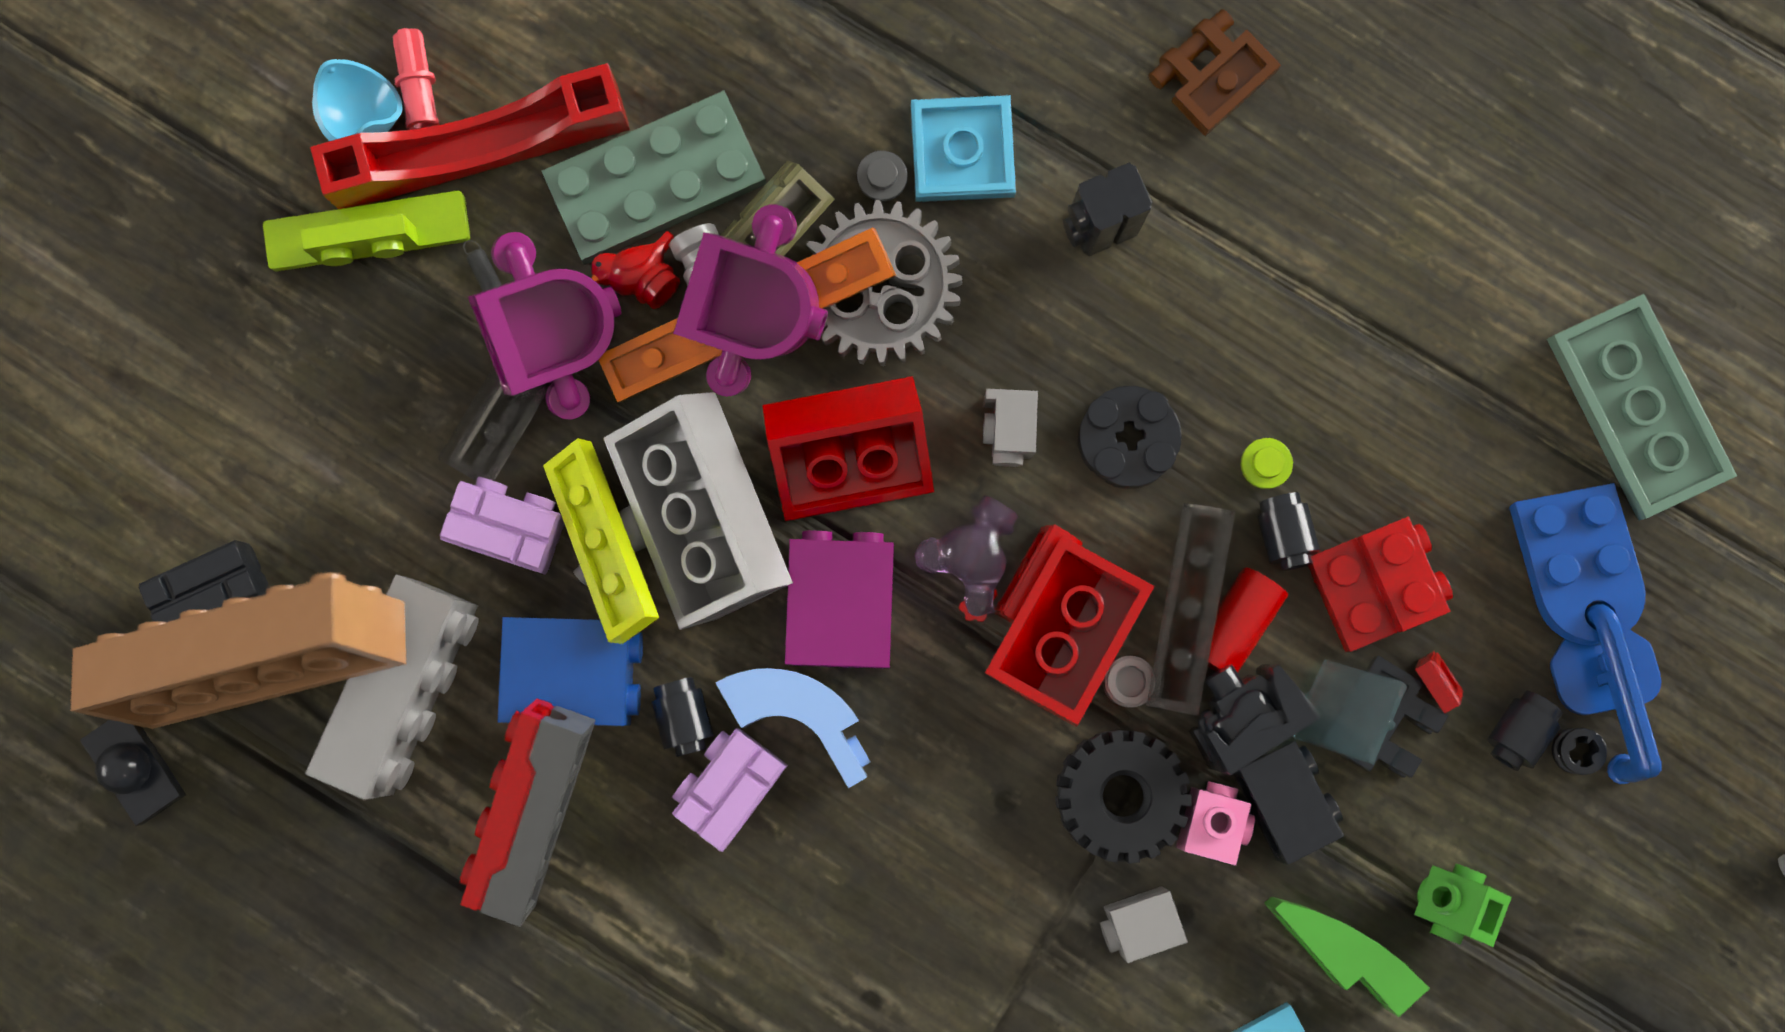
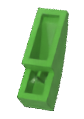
(1350, 956)

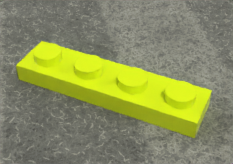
(600, 542)

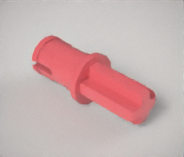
(414, 79)

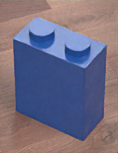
(569, 667)

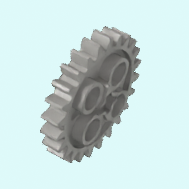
(868, 327)

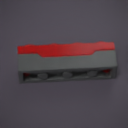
(526, 810)

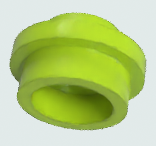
(1266, 463)

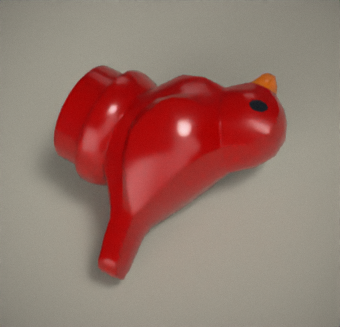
(639, 272)

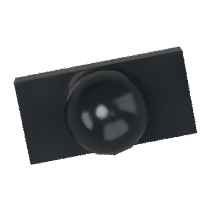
(132, 770)

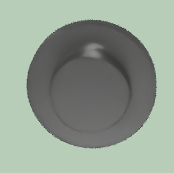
(882, 176)

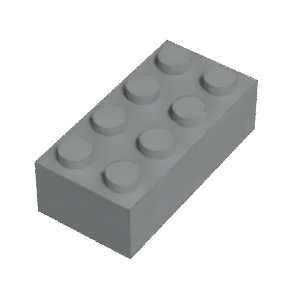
(697, 509)
(390, 710)

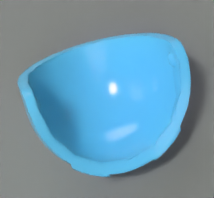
(353, 100)

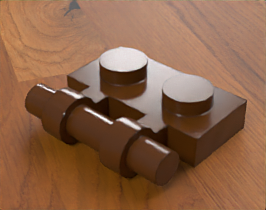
(1225, 82)

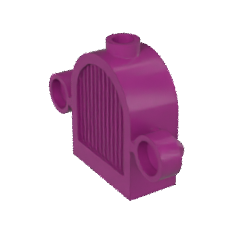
(749, 300)
(544, 325)

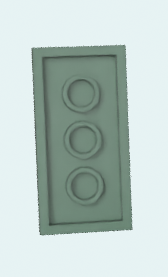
(654, 177)
(1641, 407)

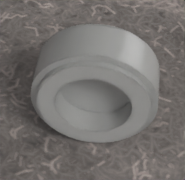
(1128, 681)

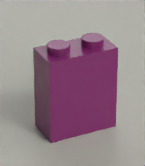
(839, 601)

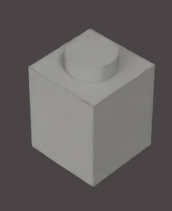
(1143, 925)

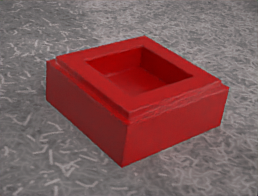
(1440, 681)

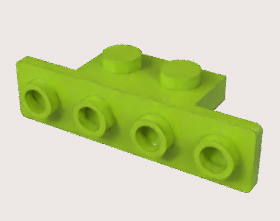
(366, 231)

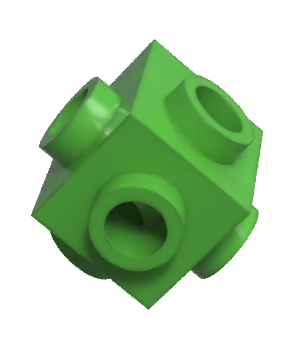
(1461, 905)

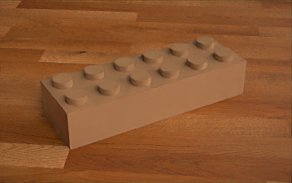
(240, 653)

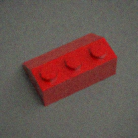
(848, 448)
(1069, 631)

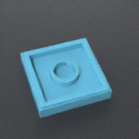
(963, 148)

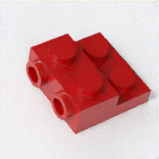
(1380, 584)

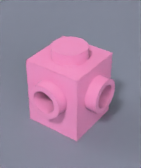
(1216, 824)

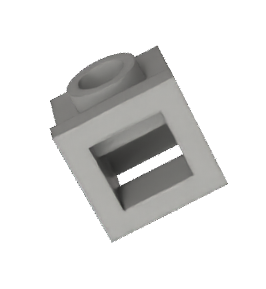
(1011, 425)

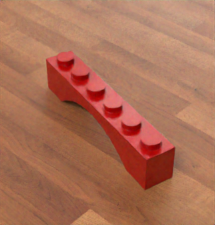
(394, 163)

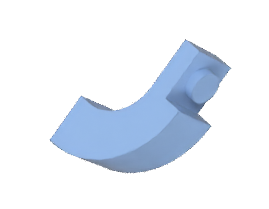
(790, 694)

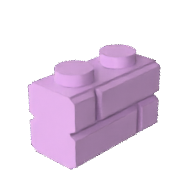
(503, 526)
(728, 788)

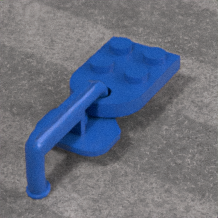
(1583, 556)

